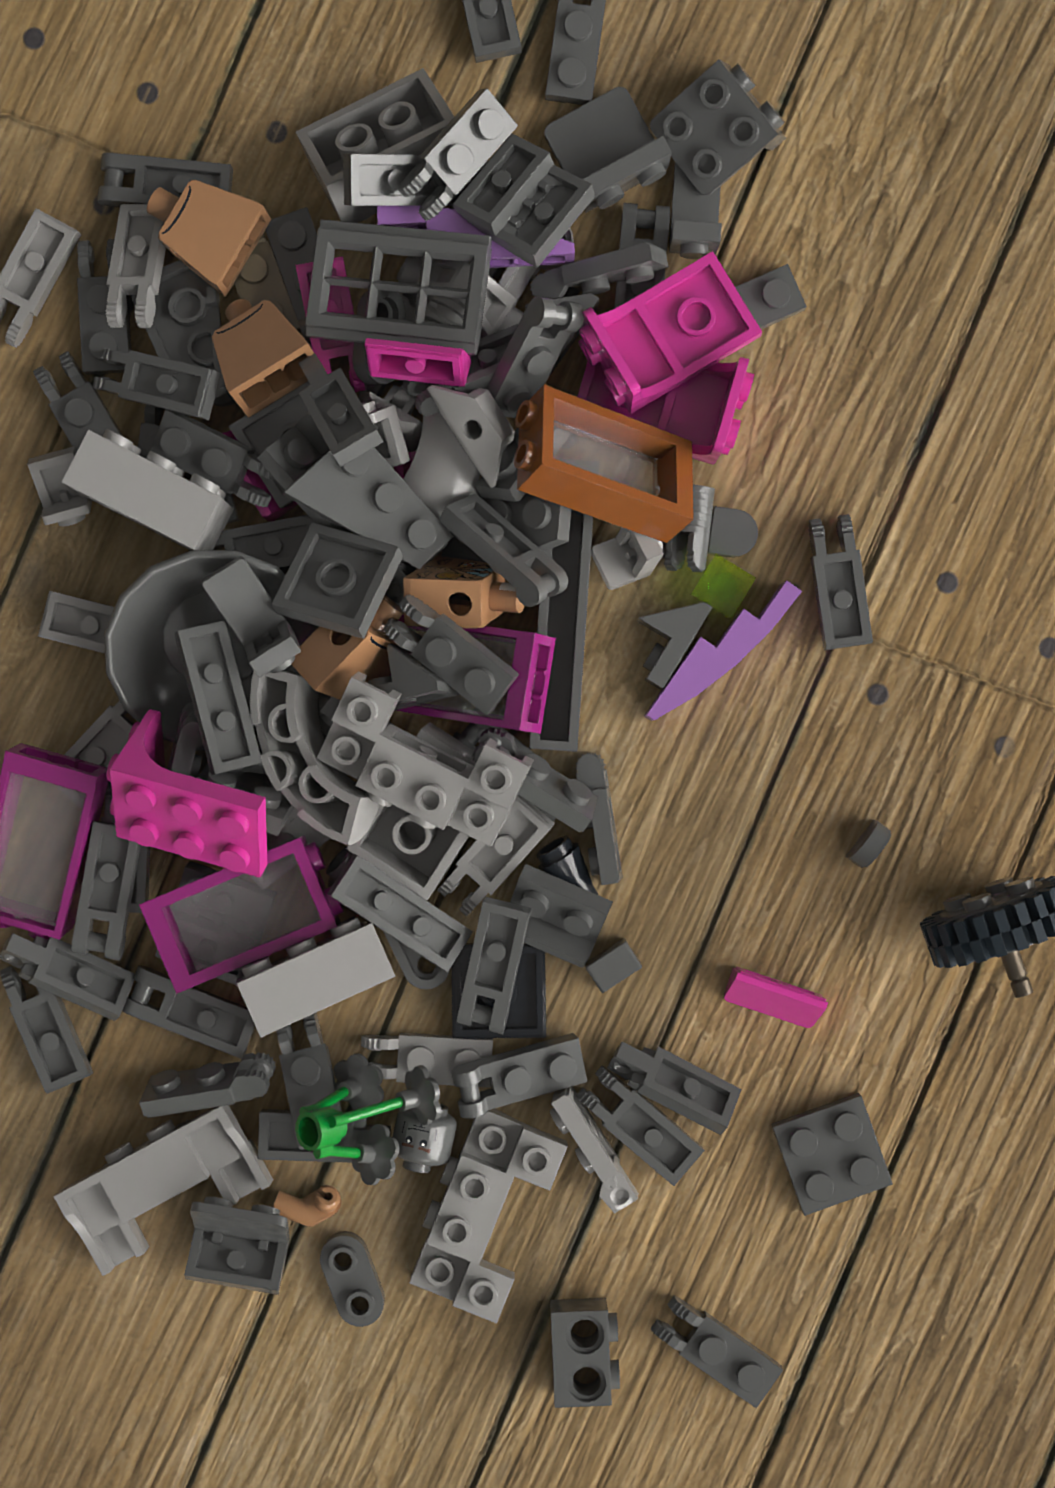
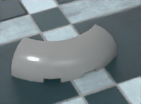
(440, 470)
(290, 740)

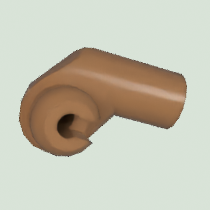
(312, 1208)

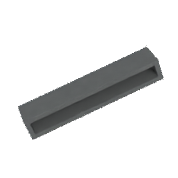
(565, 619)

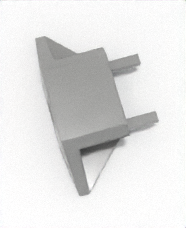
(477, 426)

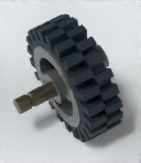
(994, 925)

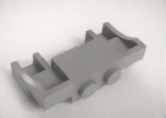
(416, 774)
(138, 1179)
(474, 1195)

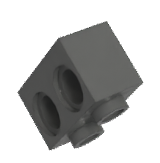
(575, 1352)

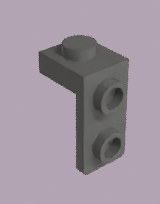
(693, 219)
(249, 612)

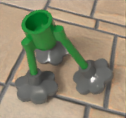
(358, 1082)

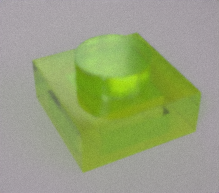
(723, 586)

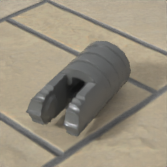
(698, 533)

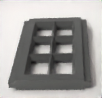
(404, 242)

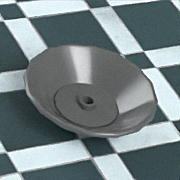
(141, 640)

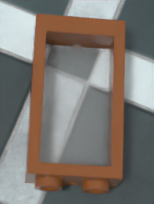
(604, 464)

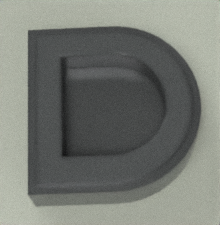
(731, 532)
(869, 844)

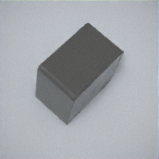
(613, 965)

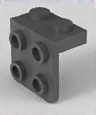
(717, 126)
(608, 147)
(237, 1246)

